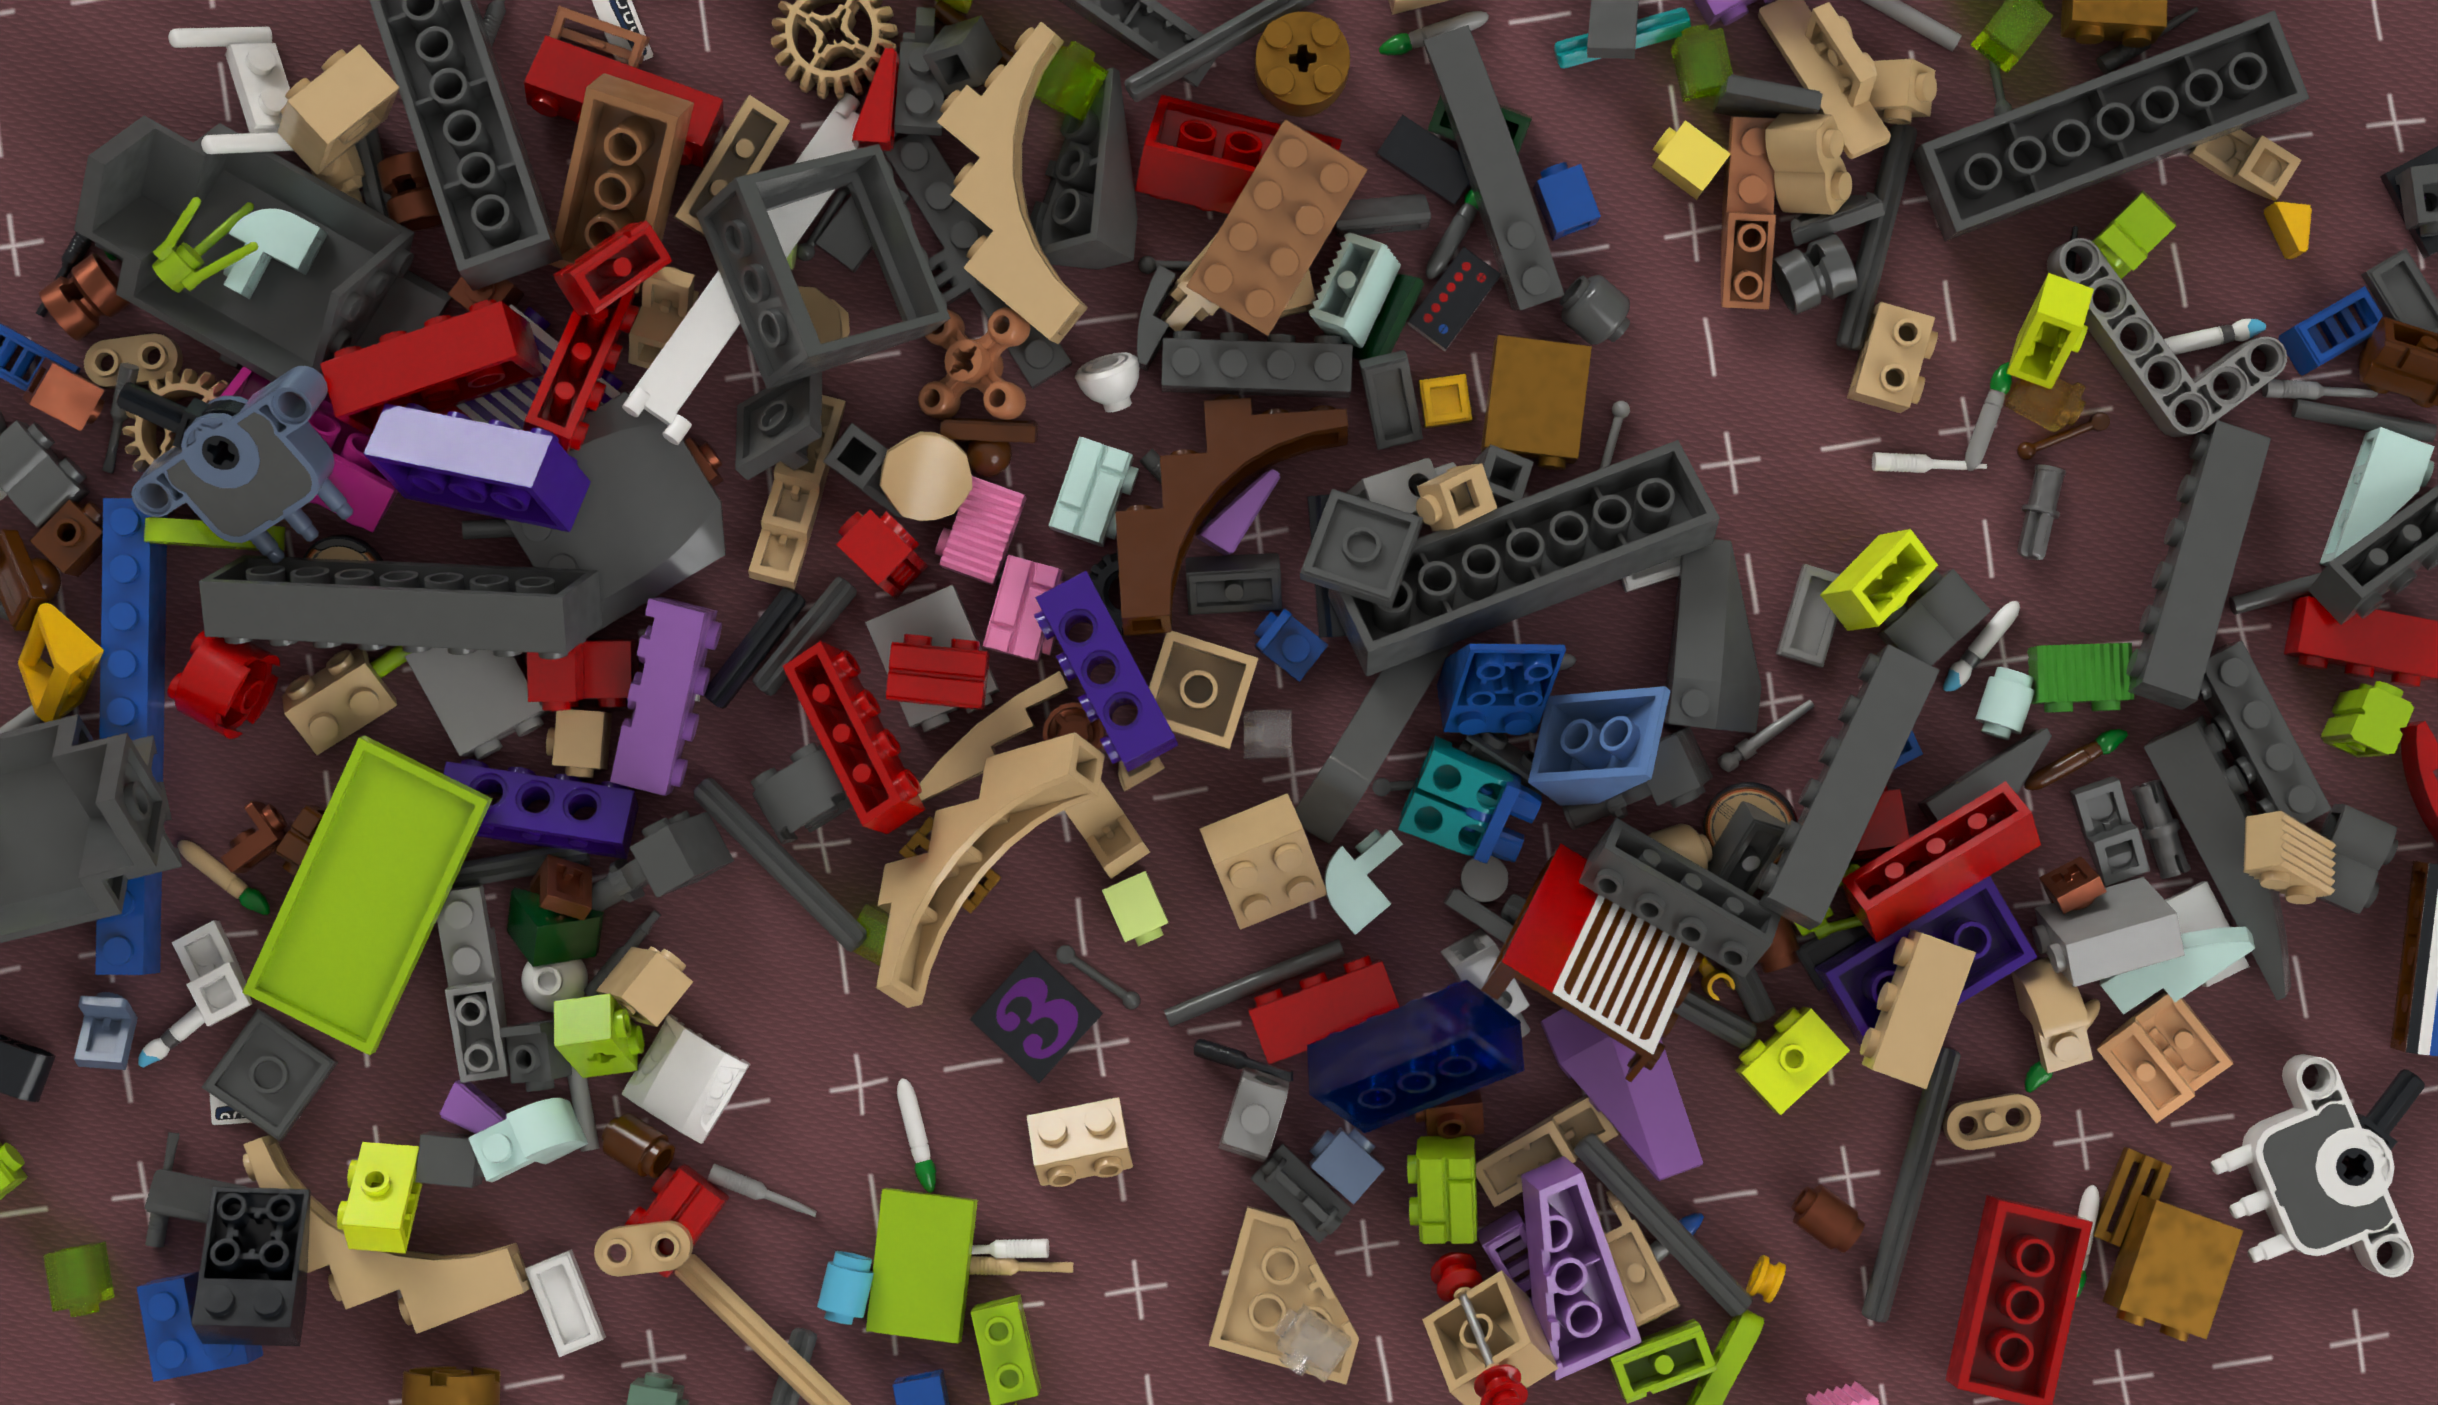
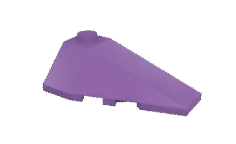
(1643, 1111)

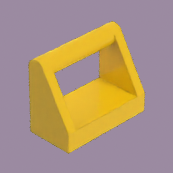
(74, 662)

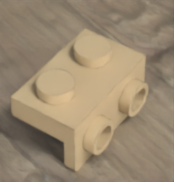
(337, 700)
(1079, 1142)

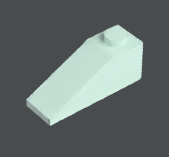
(2382, 481)

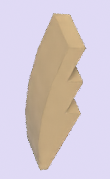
(794, 506)
(969, 754)
(1542, 1143)

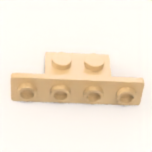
(1828, 60)

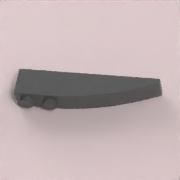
(1143, 27)
(1493, 170)
(2214, 813)

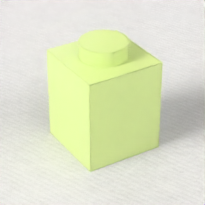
(1136, 909)

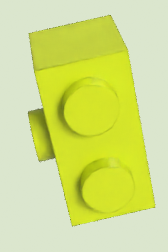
(2051, 331)
(1879, 580)
(1791, 1058)
(380, 1198)

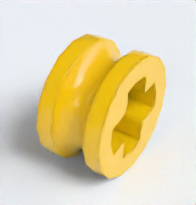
(1766, 1279)

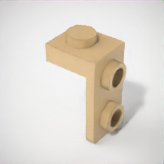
(1108, 832)

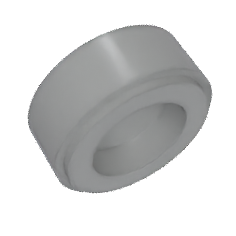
(1484, 881)

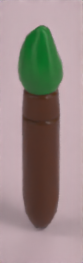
(2102, 745)

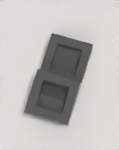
(1150, 328)
(2109, 830)

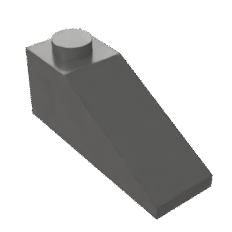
(2008, 765)

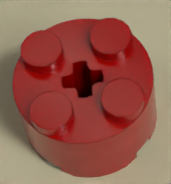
(224, 684)

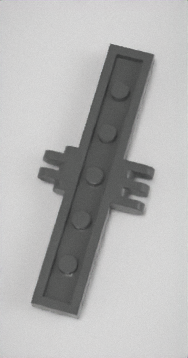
(930, 185)

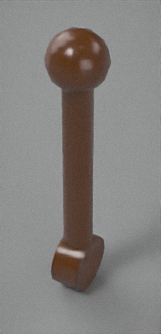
(2097, 422)

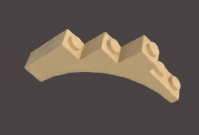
(993, 190)
(965, 842)
(431, 1285)

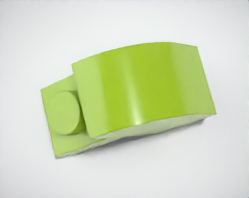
(2133, 234)

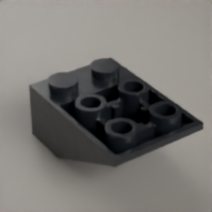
(254, 1267)

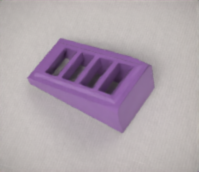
(1231, 523)
(471, 1108)
(1504, 1239)

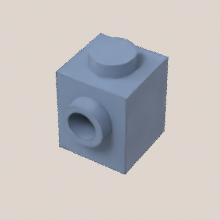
(1346, 1162)

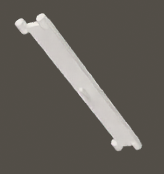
(713, 316)

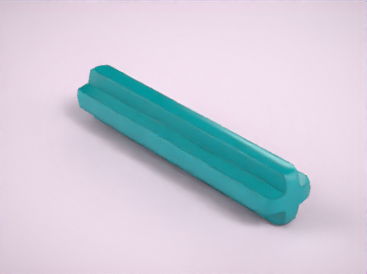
(1649, 31)

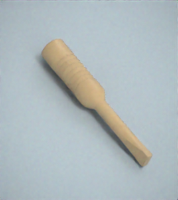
(1010, 1266)

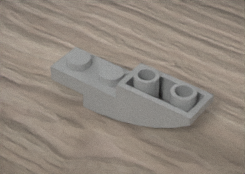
(474, 985)

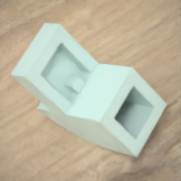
(279, 237)
(1348, 886)
(528, 1135)

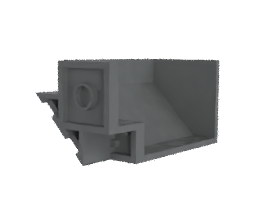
(347, 298)
(76, 825)

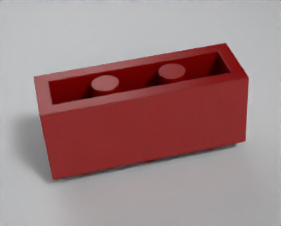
(2378, 643)
(1321, 1007)

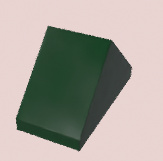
(551, 936)

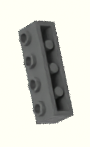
(1256, 367)
(2381, 561)
(2259, 736)
(1680, 898)

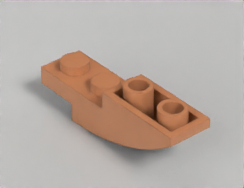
(1747, 217)

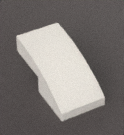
(213, 972)

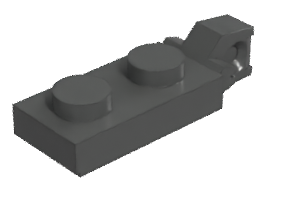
(918, 92)

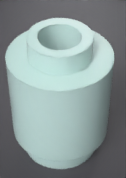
(2005, 703)

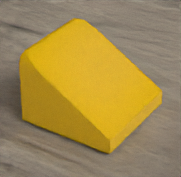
(2290, 227)

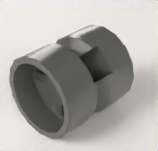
(1817, 272)

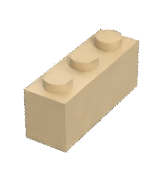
(737, 154)
(1916, 1008)

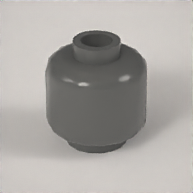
(1595, 309)

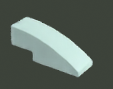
(2205, 956)

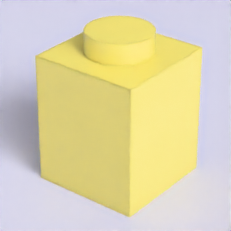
(1689, 158)

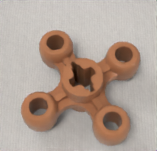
(977, 366)

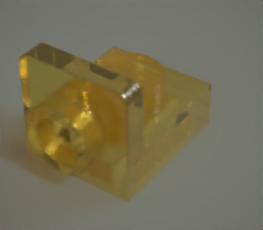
(2046, 406)

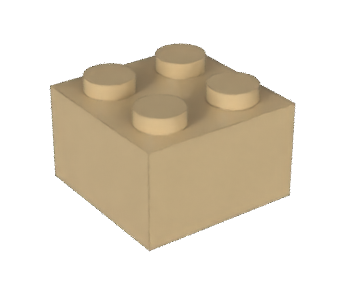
(336, 107)
(1201, 688)
(1264, 861)

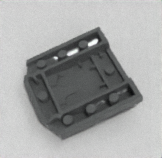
(643, 516)

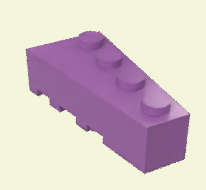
(665, 695)
(1573, 1271)

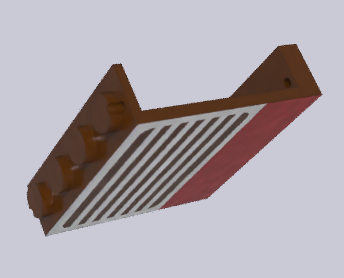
(1596, 961)

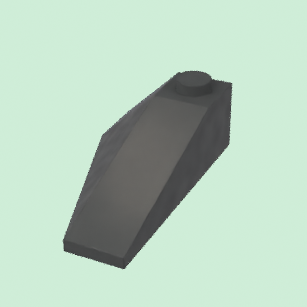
(1091, 199)
(1711, 646)

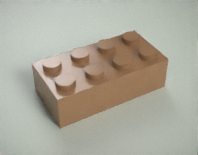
(621, 164)
(1276, 227)

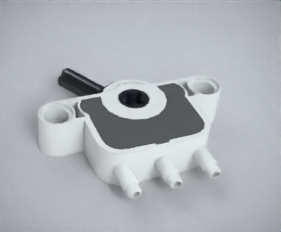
(2302, 1175)

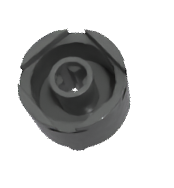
(801, 794)

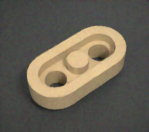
(133, 351)
(1990, 1121)
(642, 1248)

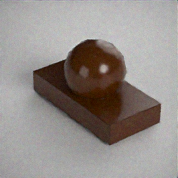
(989, 440)
(24, 581)

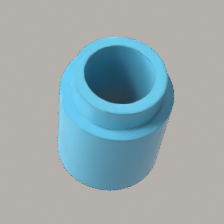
(846, 1287)

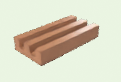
(640, 41)

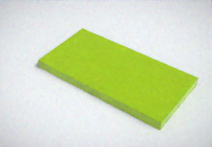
(367, 895)

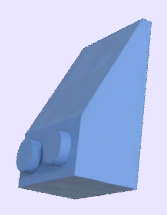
(1598, 744)

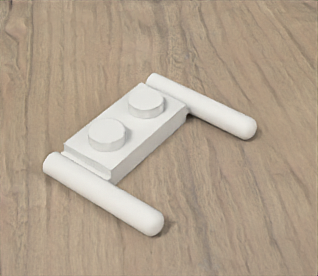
(258, 82)

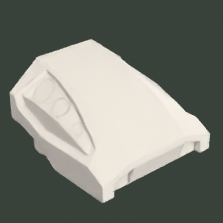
(685, 1080)

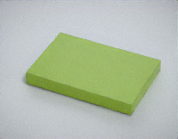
(921, 1265)

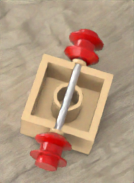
(1485, 1335)

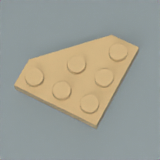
(1265, 1280)

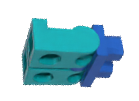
(1467, 803)

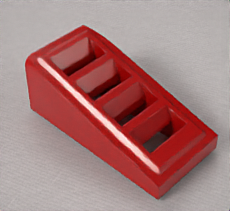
(877, 115)

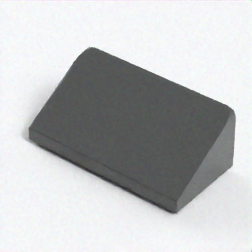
(1384, 215)
(1233, 583)
(1747, 847)
(182, 1195)

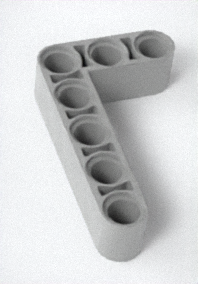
(2153, 350)

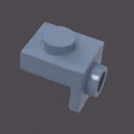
(105, 1031)

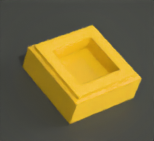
(1445, 401)

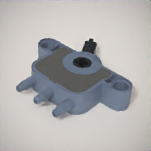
(241, 459)

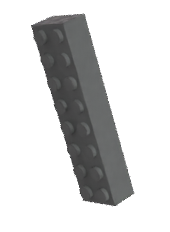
(2109, 126)
(467, 138)
(1534, 556)
(402, 605)

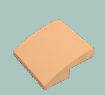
(2164, 1055)

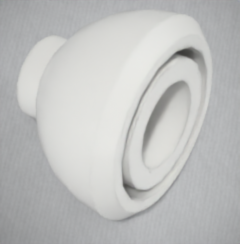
(1110, 380)
(554, 983)

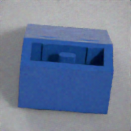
(1497, 687)

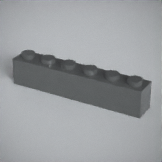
(2198, 565)
(1848, 786)

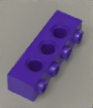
(1080, 602)
(603, 834)

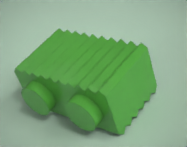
(2080, 675)

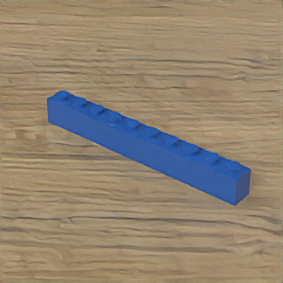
(132, 704)

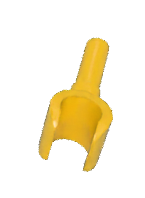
(1709, 975)

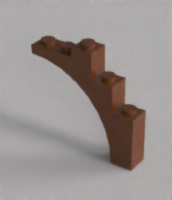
(1194, 484)

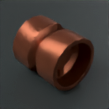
(408, 206)
(84, 297)
(1070, 719)

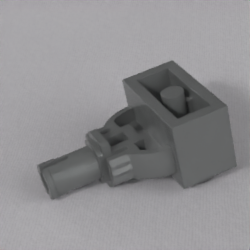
(1676, 778)
(668, 859)

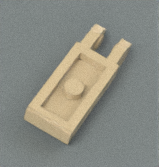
(1638, 1268)

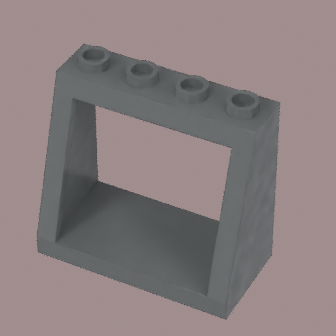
(764, 285)

